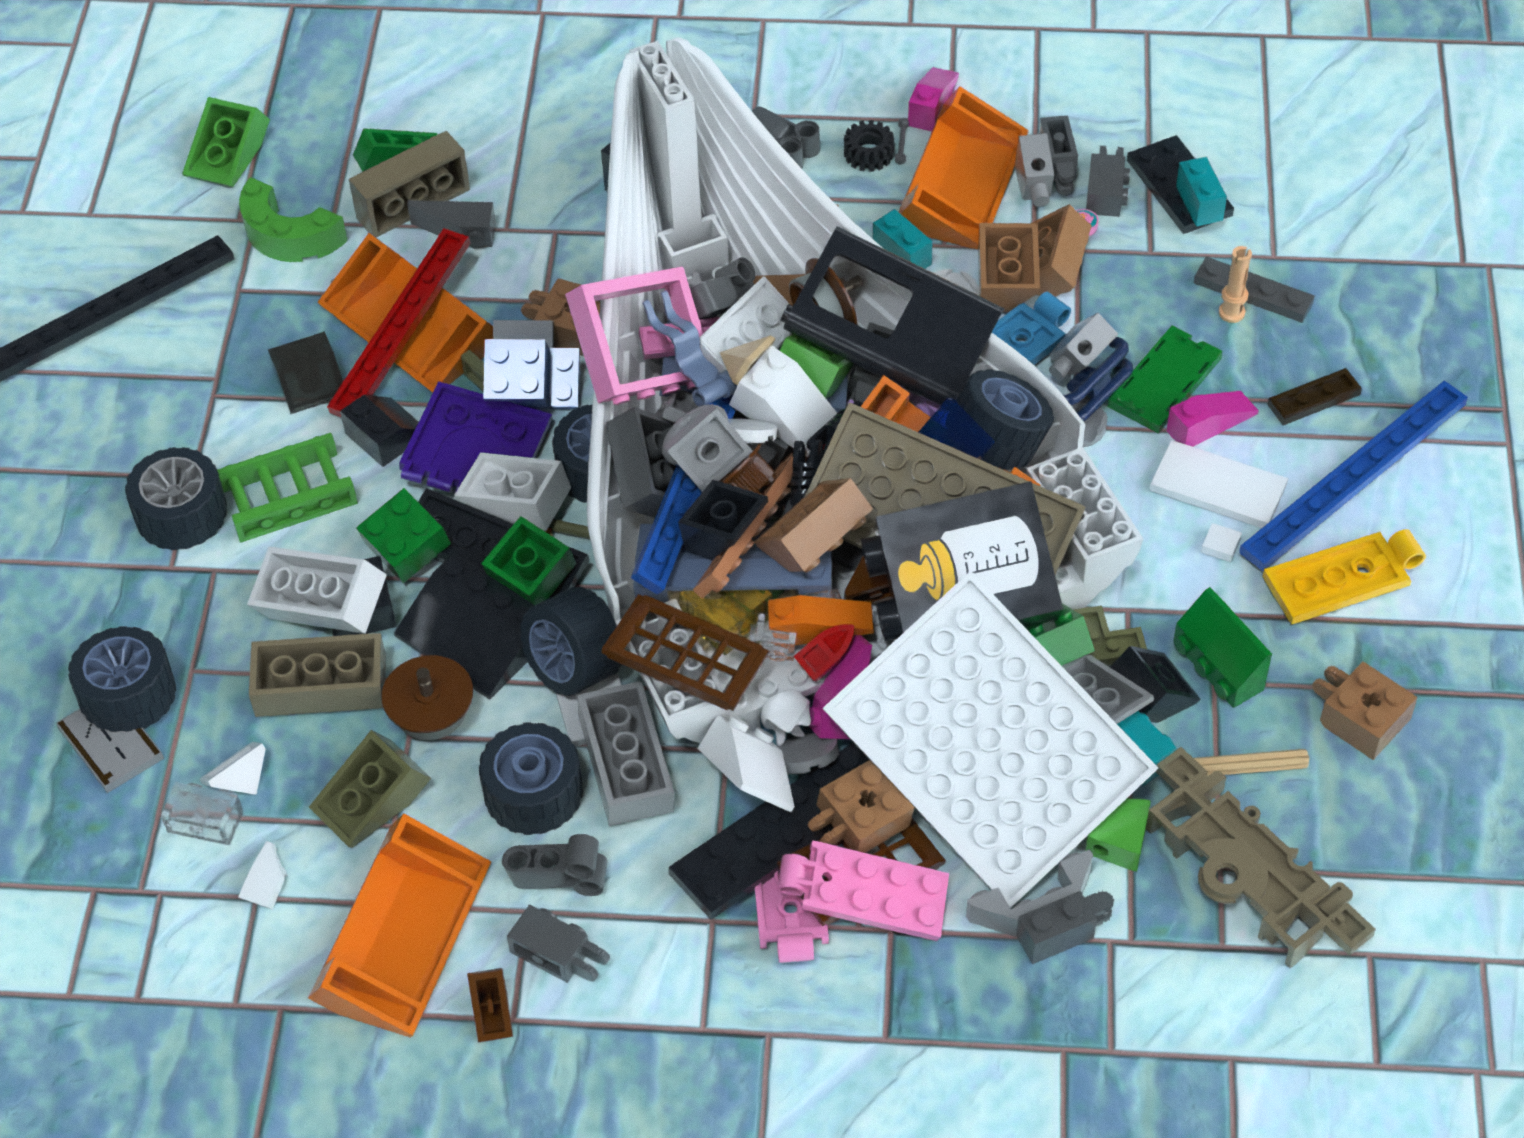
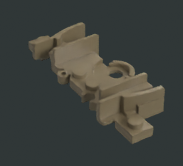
(1257, 857)

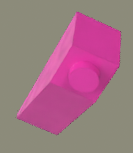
(929, 97)
(1208, 416)
(852, 664)

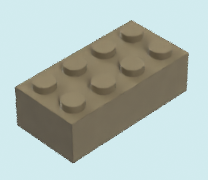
(423, 173)
(317, 674)

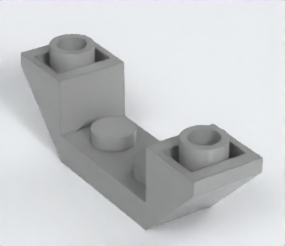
(993, 912)

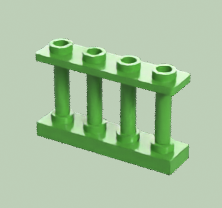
(292, 509)

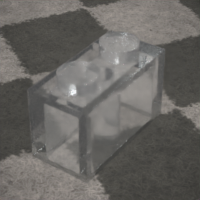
(202, 813)

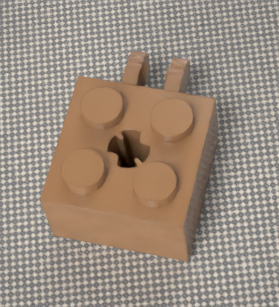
(554, 307)
(1364, 707)
(862, 809)

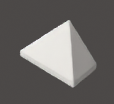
(239, 771)

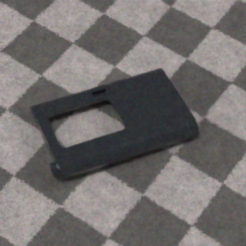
(934, 339)

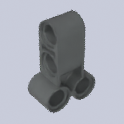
(797, 140)
(725, 290)
(576, 866)

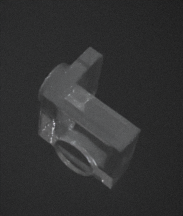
(779, 643)

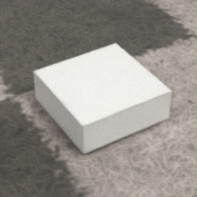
(1221, 542)

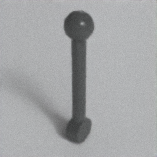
(900, 157)

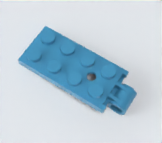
(1035, 325)

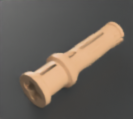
(1235, 293)

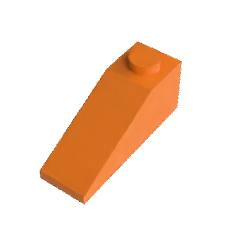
(812, 615)

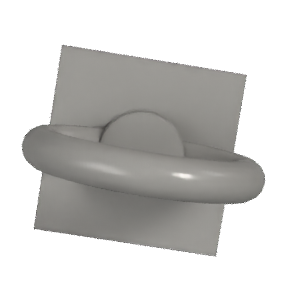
(704, 445)

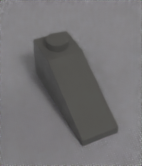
(466, 218)

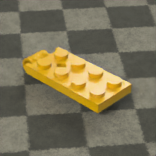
(1331, 577)

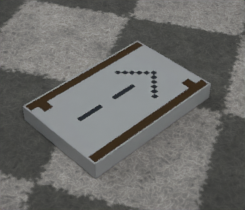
(107, 754)

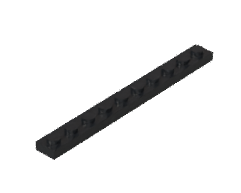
(113, 306)

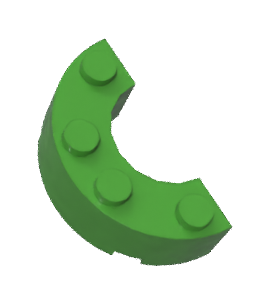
(287, 237)

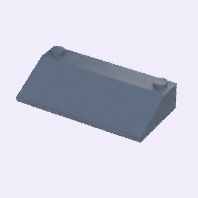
(755, 572)

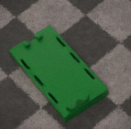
(1163, 378)

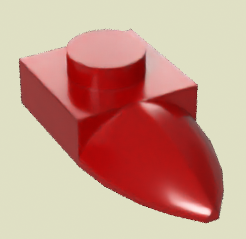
(825, 650)

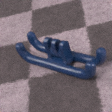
(1097, 381)

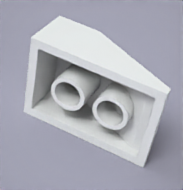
(783, 395)
(515, 488)
(748, 760)

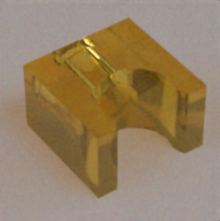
(732, 612)

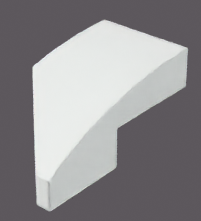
(264, 878)

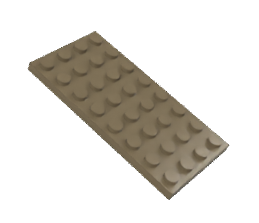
(910, 470)

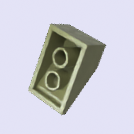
(369, 789)

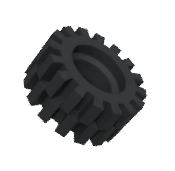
(869, 134)

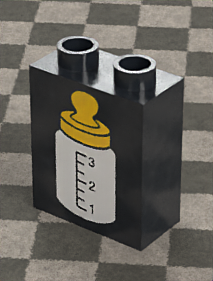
(937, 544)

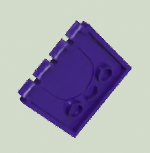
(463, 425)

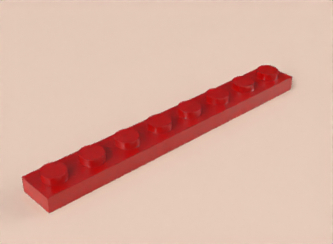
(401, 320)

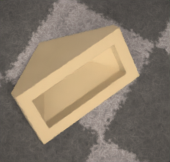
(743, 357)

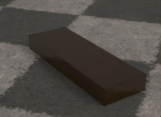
(1314, 396)

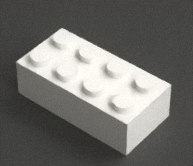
(317, 589)

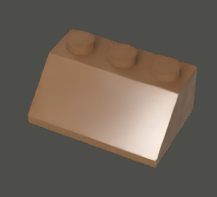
(1061, 249)
(1008, 263)
(815, 525)

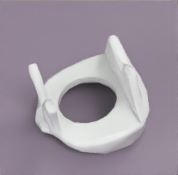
(785, 713)

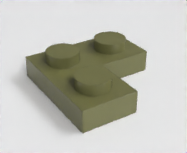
(1109, 644)

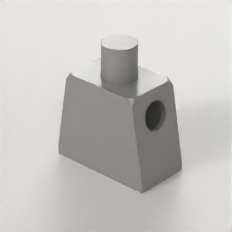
(1034, 178)
(1081, 346)

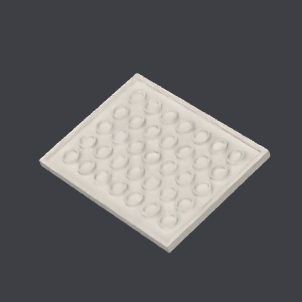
(990, 739)

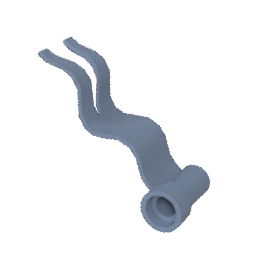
(689, 357)

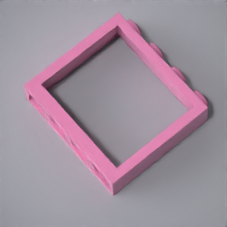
(593, 339)

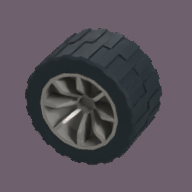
(176, 498)

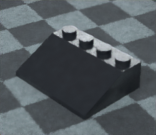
(469, 621)

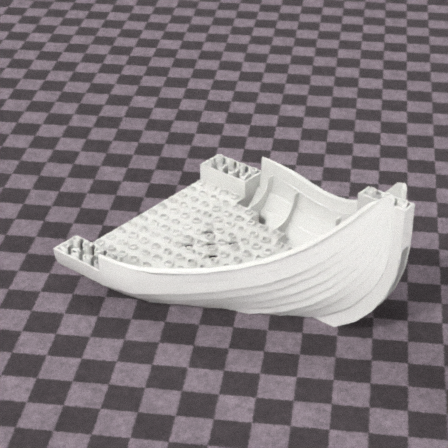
(694, 191)

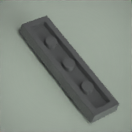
(1262, 291)

